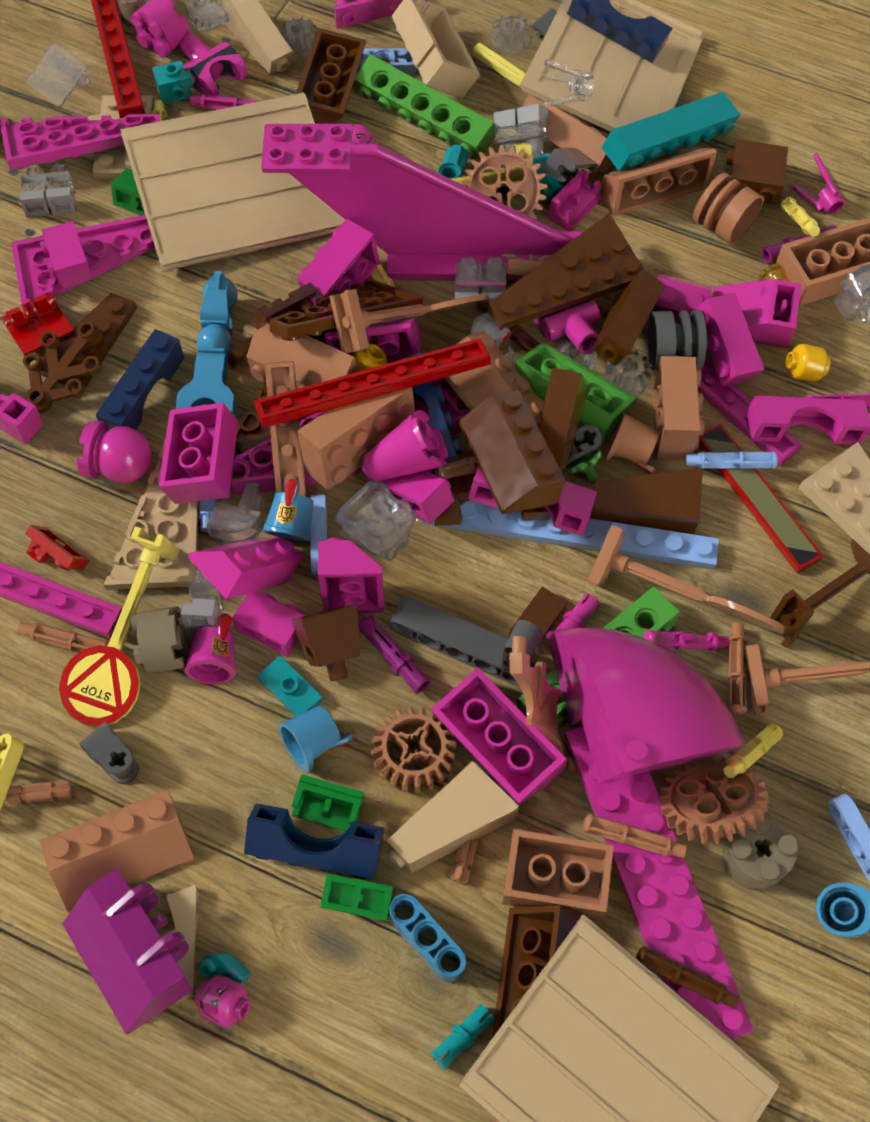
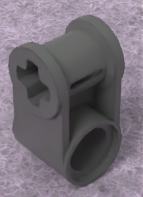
(108, 751)

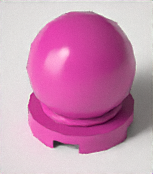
(116, 453)

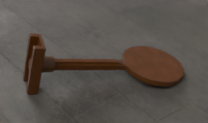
(795, 612)

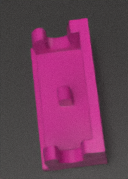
(574, 201)

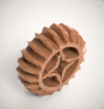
(394, 734)

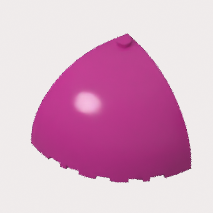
(638, 703)

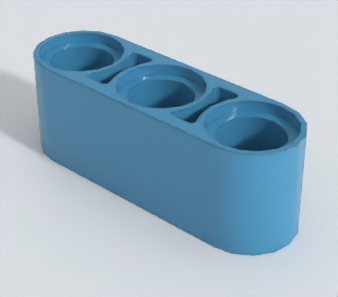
(421, 922)

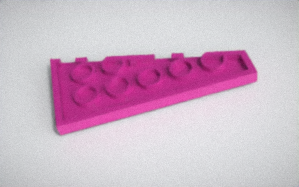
(64, 137)

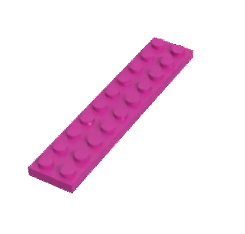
(660, 888)

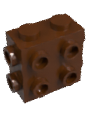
(759, 167)

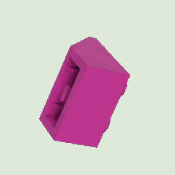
(680, 295)

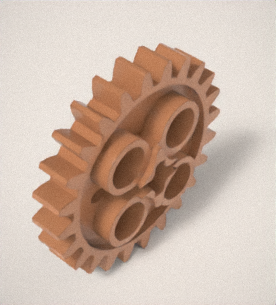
(527, 187)
(711, 803)

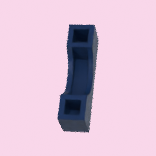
(641, 36)
(156, 359)
(433, 397)
(275, 837)

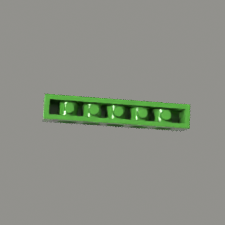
(377, 72)
(649, 608)

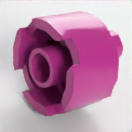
(159, 26)

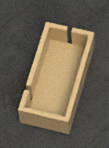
(435, 47)

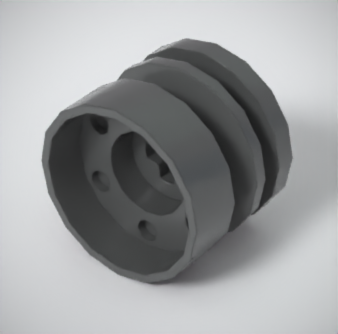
(677, 339)

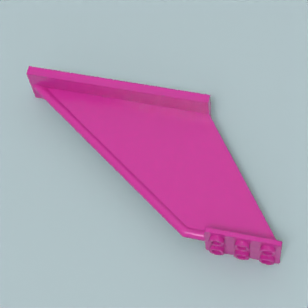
(412, 211)

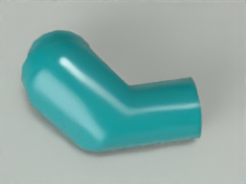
(222, 965)

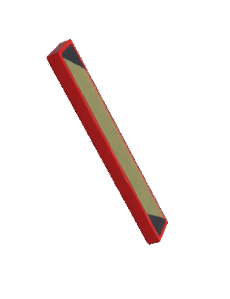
(763, 504)

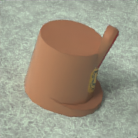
(633, 443)

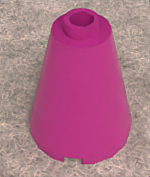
(406, 450)

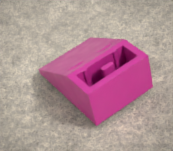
(768, 308)

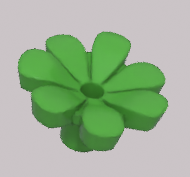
(587, 466)

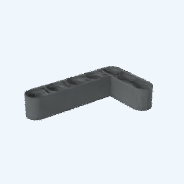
(462, 639)

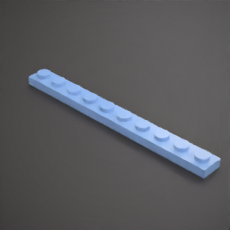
(638, 541)

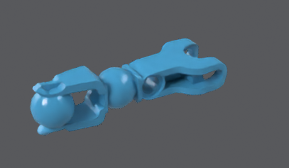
(213, 346)

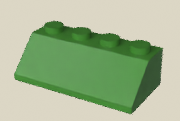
(604, 400)

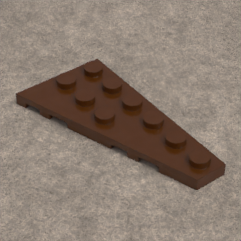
(580, 271)

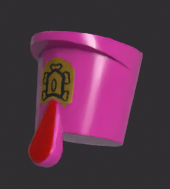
(212, 653)

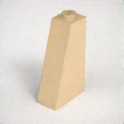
(258, 34)
(460, 812)

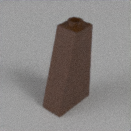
(628, 317)
(562, 413)
(652, 500)

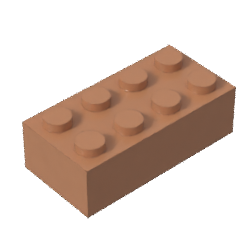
(825, 259)
(342, 436)

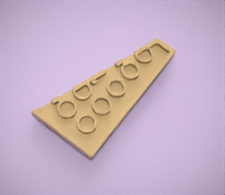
(156, 516)

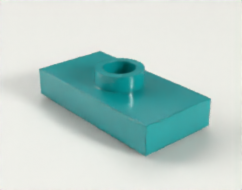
(289, 687)

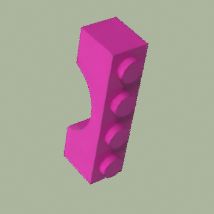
(19, 417)
(840, 419)
(568, 514)

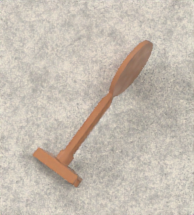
(352, 321)
(611, 558)
(762, 679)

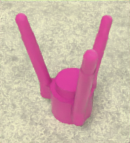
(829, 197)

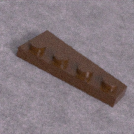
(111, 318)

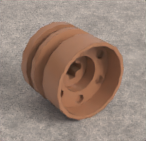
(728, 208)

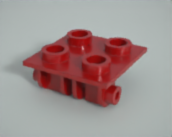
(30, 324)

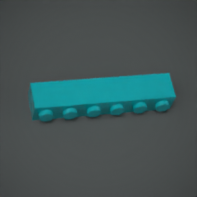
(670, 131)

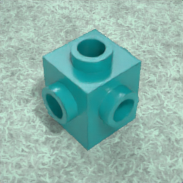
(172, 82)

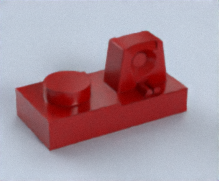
(47, 544)

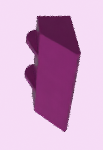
(125, 951)

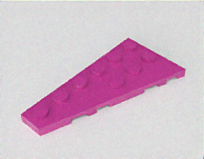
(104, 248)

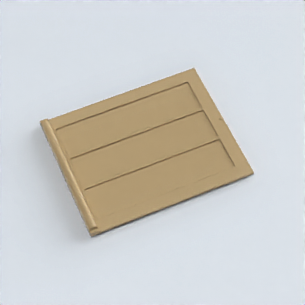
(625, 83)
(208, 188)
(612, 1046)

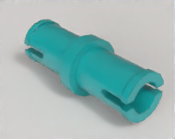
(462, 1036)

